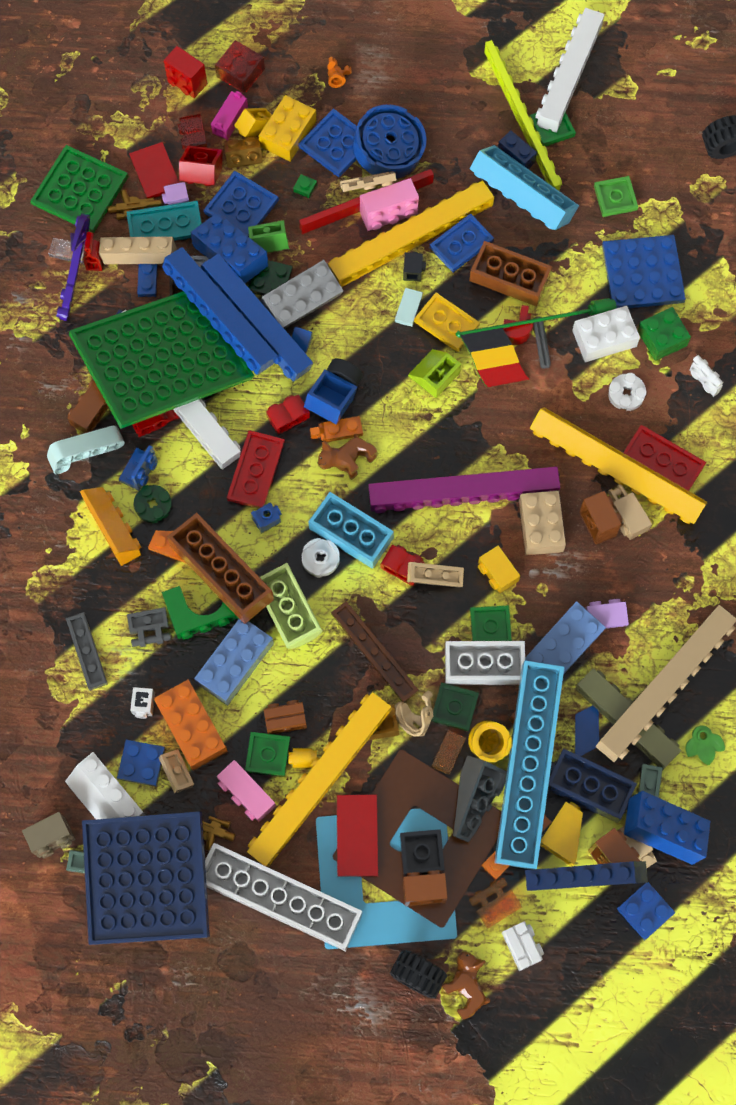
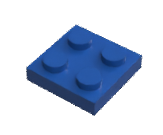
(140, 763)
(646, 910)

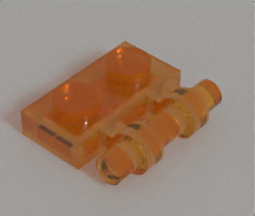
(498, 909)

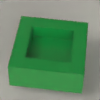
(305, 186)

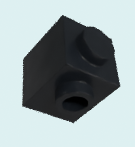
(413, 266)

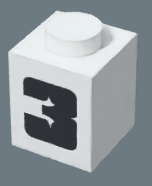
(142, 702)

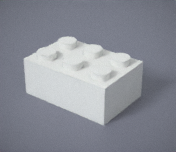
(606, 333)

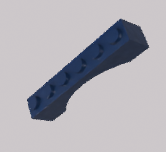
(586, 876)

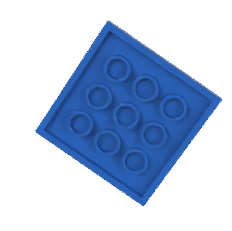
(643, 271)

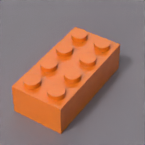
(190, 725)

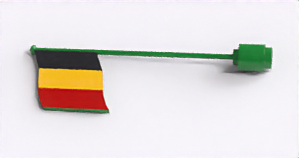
(495, 354)

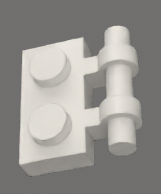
(709, 379)

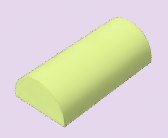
(290, 608)

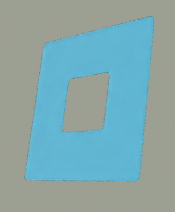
(381, 921)

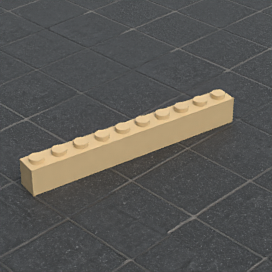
(666, 683)

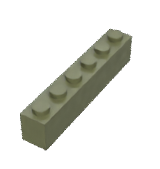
(613, 704)

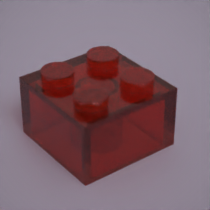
(240, 66)

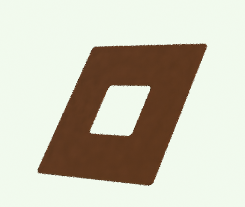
(411, 784)

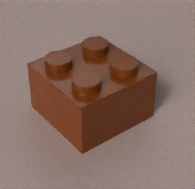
(600, 517)
(424, 888)

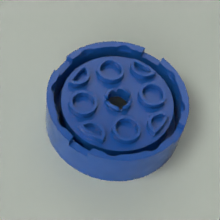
(377, 153)

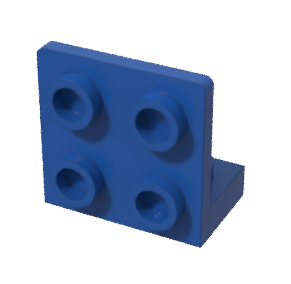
(139, 467)

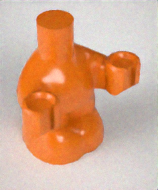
(336, 75)

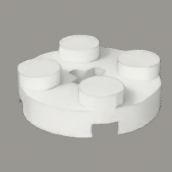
(630, 382)
(321, 547)

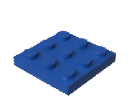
(331, 143)
(242, 202)

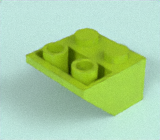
(436, 372)

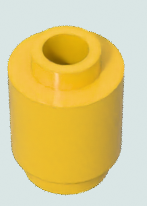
(302, 757)

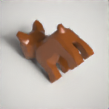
(345, 456)
(467, 985)

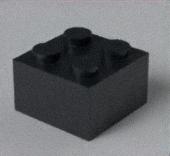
(421, 852)

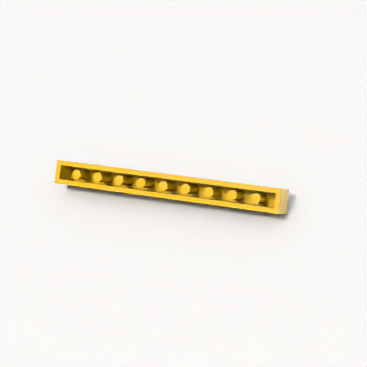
(411, 233)
(618, 465)
(319, 780)

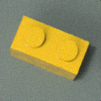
(498, 569)

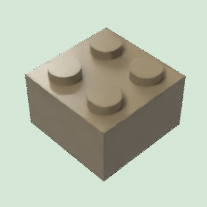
(49, 835)

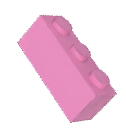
(245, 791)

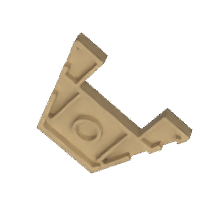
(368, 182)

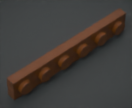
(374, 652)

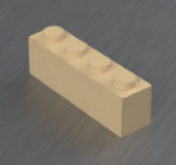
(135, 249)

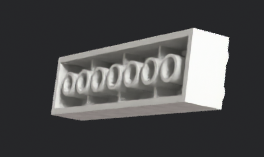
(281, 897)

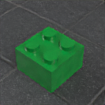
(663, 333)

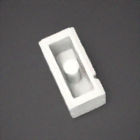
(522, 945)

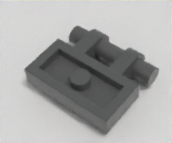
(148, 621)

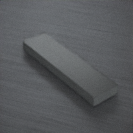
(86, 651)

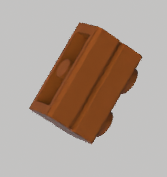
(285, 717)

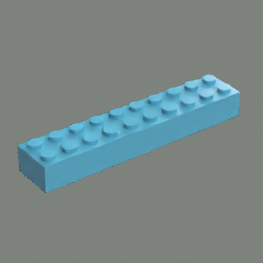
(529, 765)

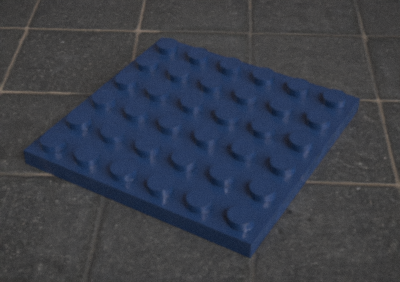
(145, 878)

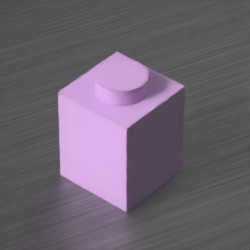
(175, 194)

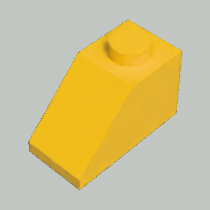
(252, 121)

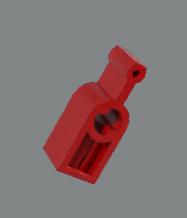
(91, 254)
(154, 423)

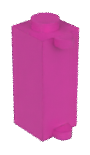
(228, 115)

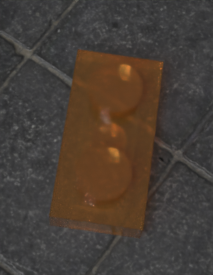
(448, 752)

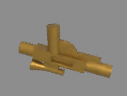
(131, 204)
(213, 829)

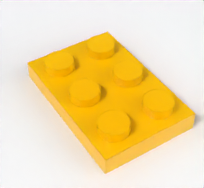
(444, 320)

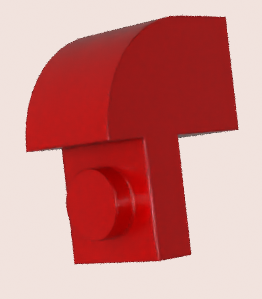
(520, 333)

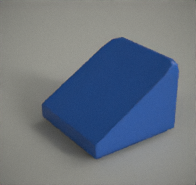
(302, 338)

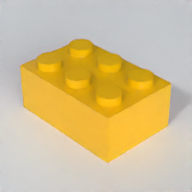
(287, 128)

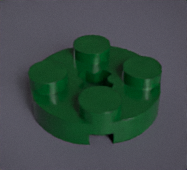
(158, 512)

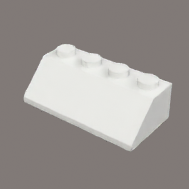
(101, 791)

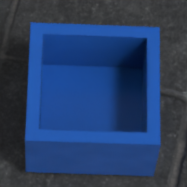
(330, 396)

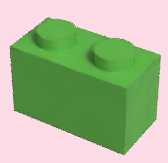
(270, 236)

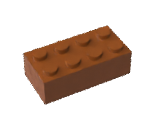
(510, 273)

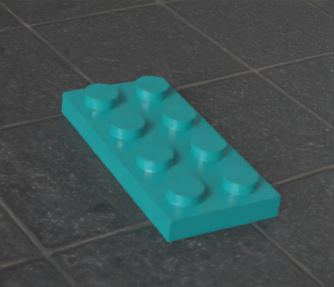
(165, 221)

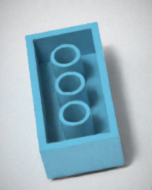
(351, 530)

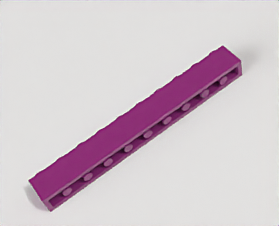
(461, 489)

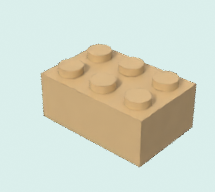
(542, 523)

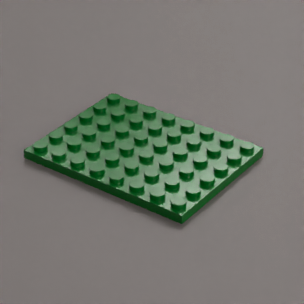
(157, 358)

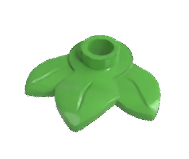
(705, 747)

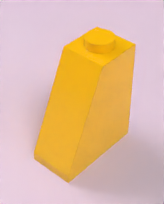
(564, 834)

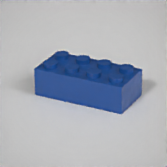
(235, 247)
(667, 827)

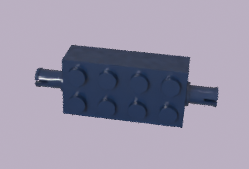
(590, 785)

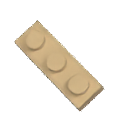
(435, 574)

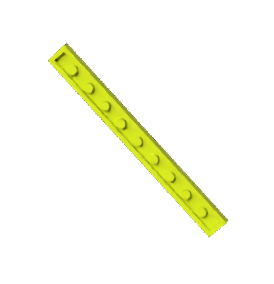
(520, 112)

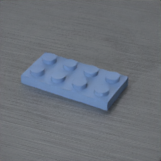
(567, 638)

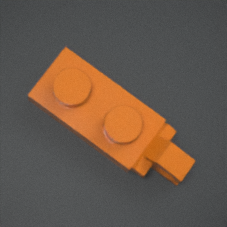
(343, 430)

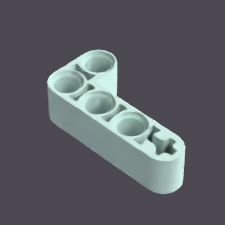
(83, 446)

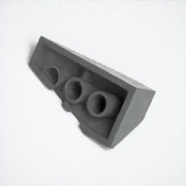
(477, 789)

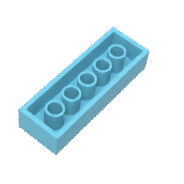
(524, 187)

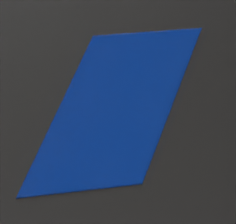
(586, 730)

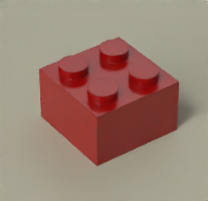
(185, 72)
(200, 165)

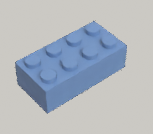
(234, 661)

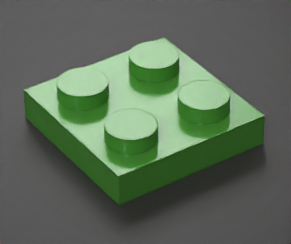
(615, 196)

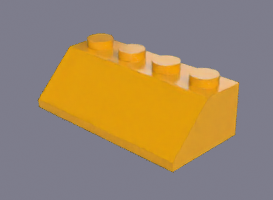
(111, 525)

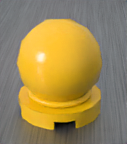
(489, 741)

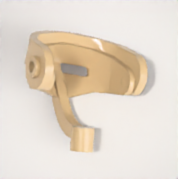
(407, 718)

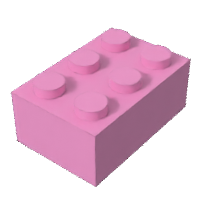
(389, 204)

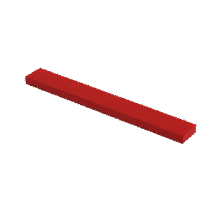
(353, 206)

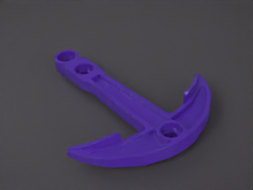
(77, 242)

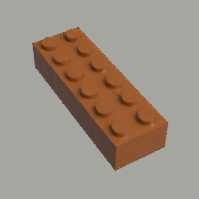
(220, 568)

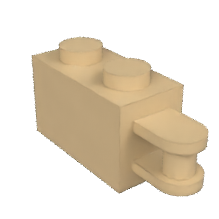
(632, 514)

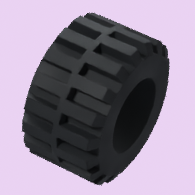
(721, 137)
(418, 974)

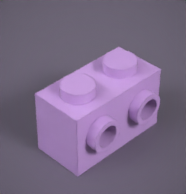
(610, 614)

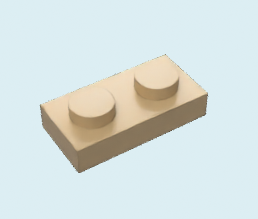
(176, 771)

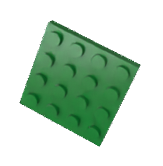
(78, 186)

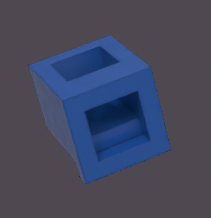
(265, 523)

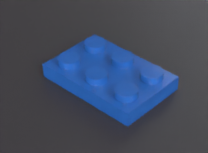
(461, 242)

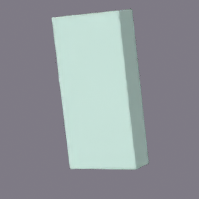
(408, 307)

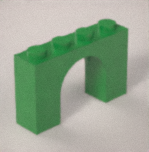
(187, 622)

